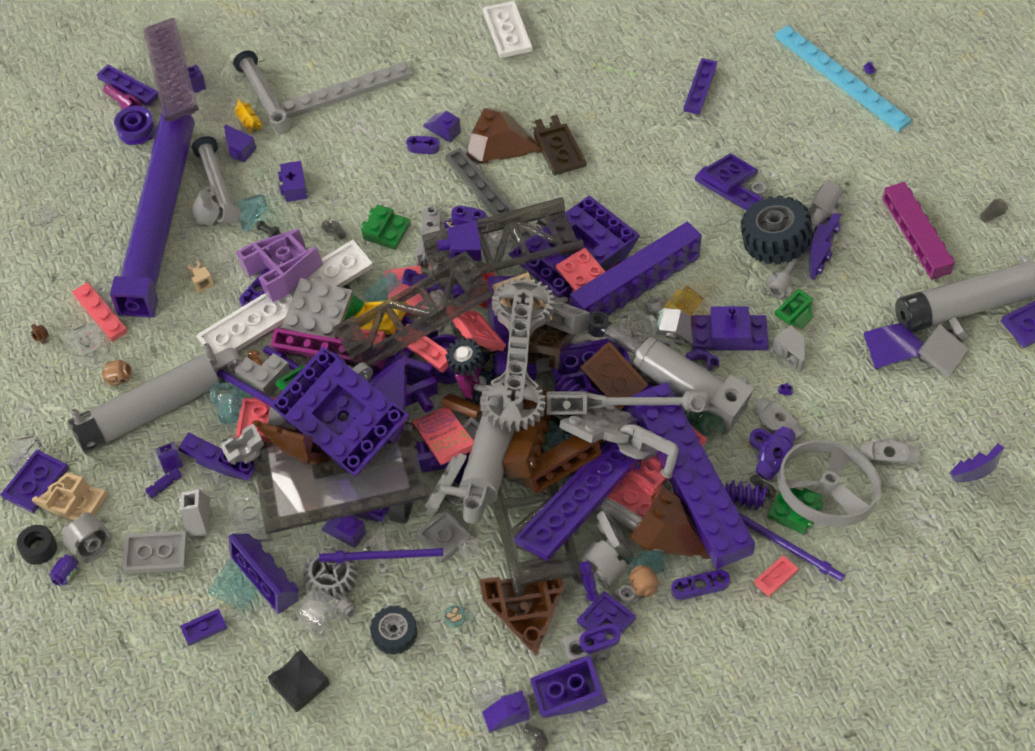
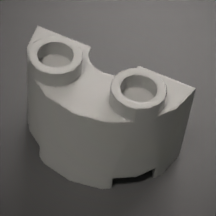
(205, 208)
(243, 448)

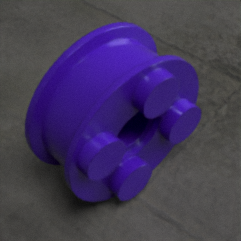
(134, 125)

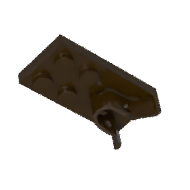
(548, 343)

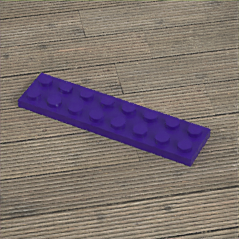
(575, 502)

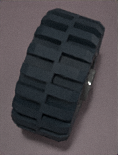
(776, 229)

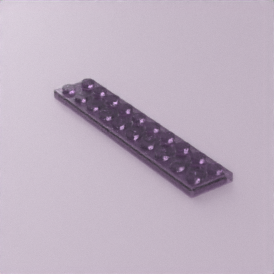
(170, 70)

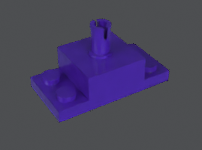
(729, 329)

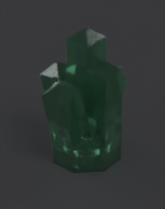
(702, 418)

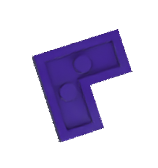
(604, 610)

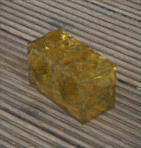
(685, 300)

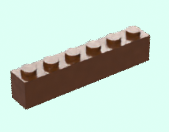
(527, 444)

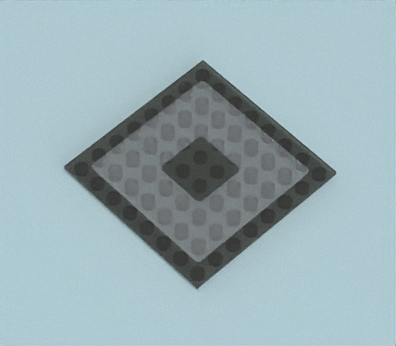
(309, 494)

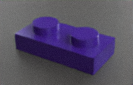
(203, 627)

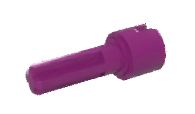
(124, 100)

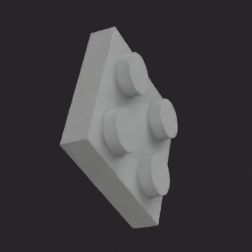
(615, 535)

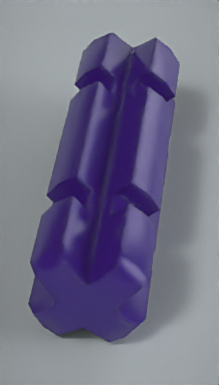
(164, 482)
(589, 581)

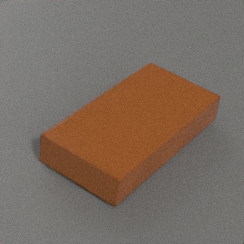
(461, 405)

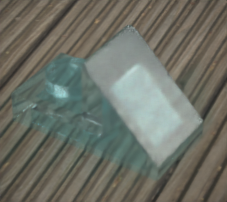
(250, 210)

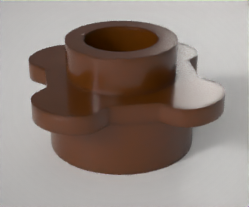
(39, 333)

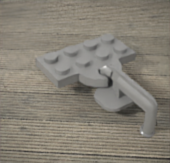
(622, 429)

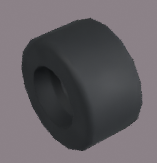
(41, 554)

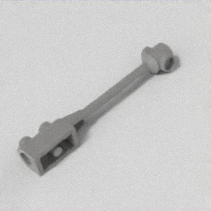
(821, 209)
(580, 401)

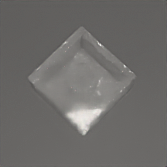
(247, 517)

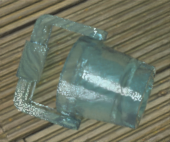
(226, 404)

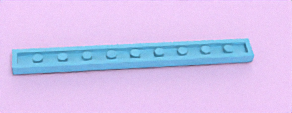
(843, 78)

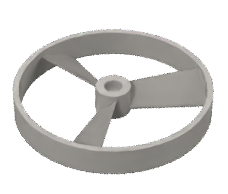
(829, 484)

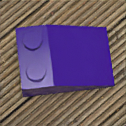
(569, 688)

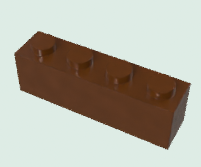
(561, 461)

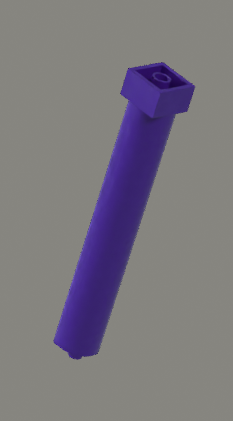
(135, 288)

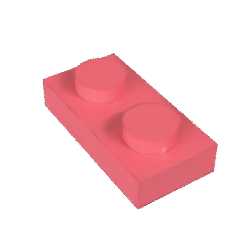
(776, 576)

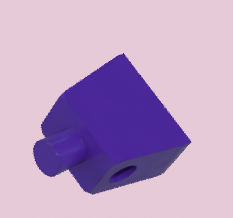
(461, 239)

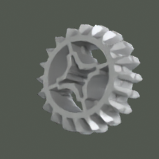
(327, 582)

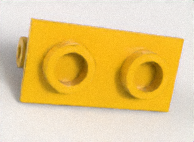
(247, 116)

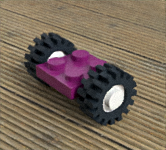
(467, 362)

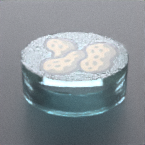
(454, 616)

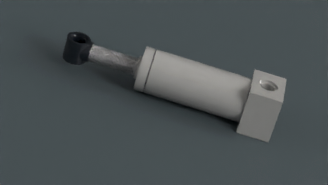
(663, 364)

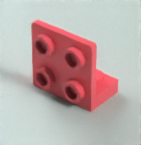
(579, 269)

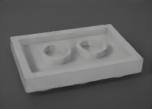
(154, 552)

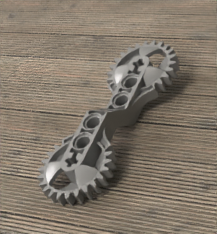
(515, 382)

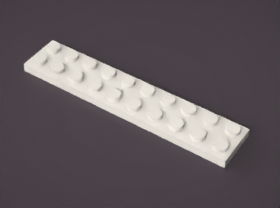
(264, 315)

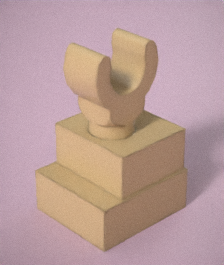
(202, 279)

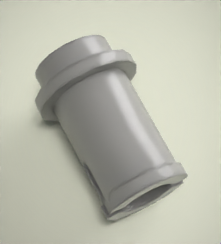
(347, 609)

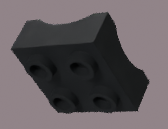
(298, 681)

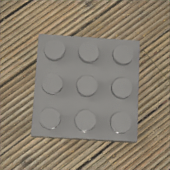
(317, 308)
(446, 480)

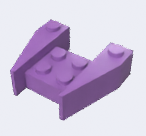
(285, 259)

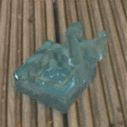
(651, 559)

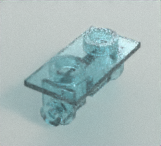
(382, 287)

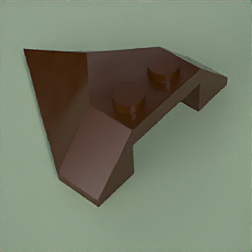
(498, 137)
(293, 443)
(668, 527)
(523, 615)

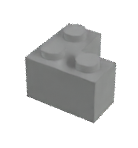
(262, 377)

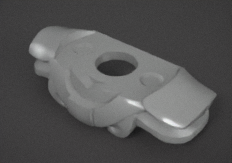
(768, 409)
(903, 452)

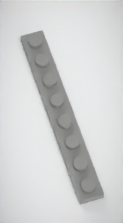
(346, 90)

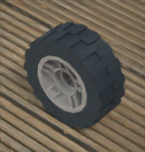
(385, 622)

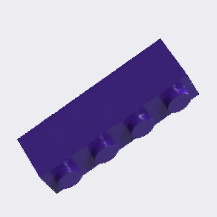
(576, 355)
(262, 571)

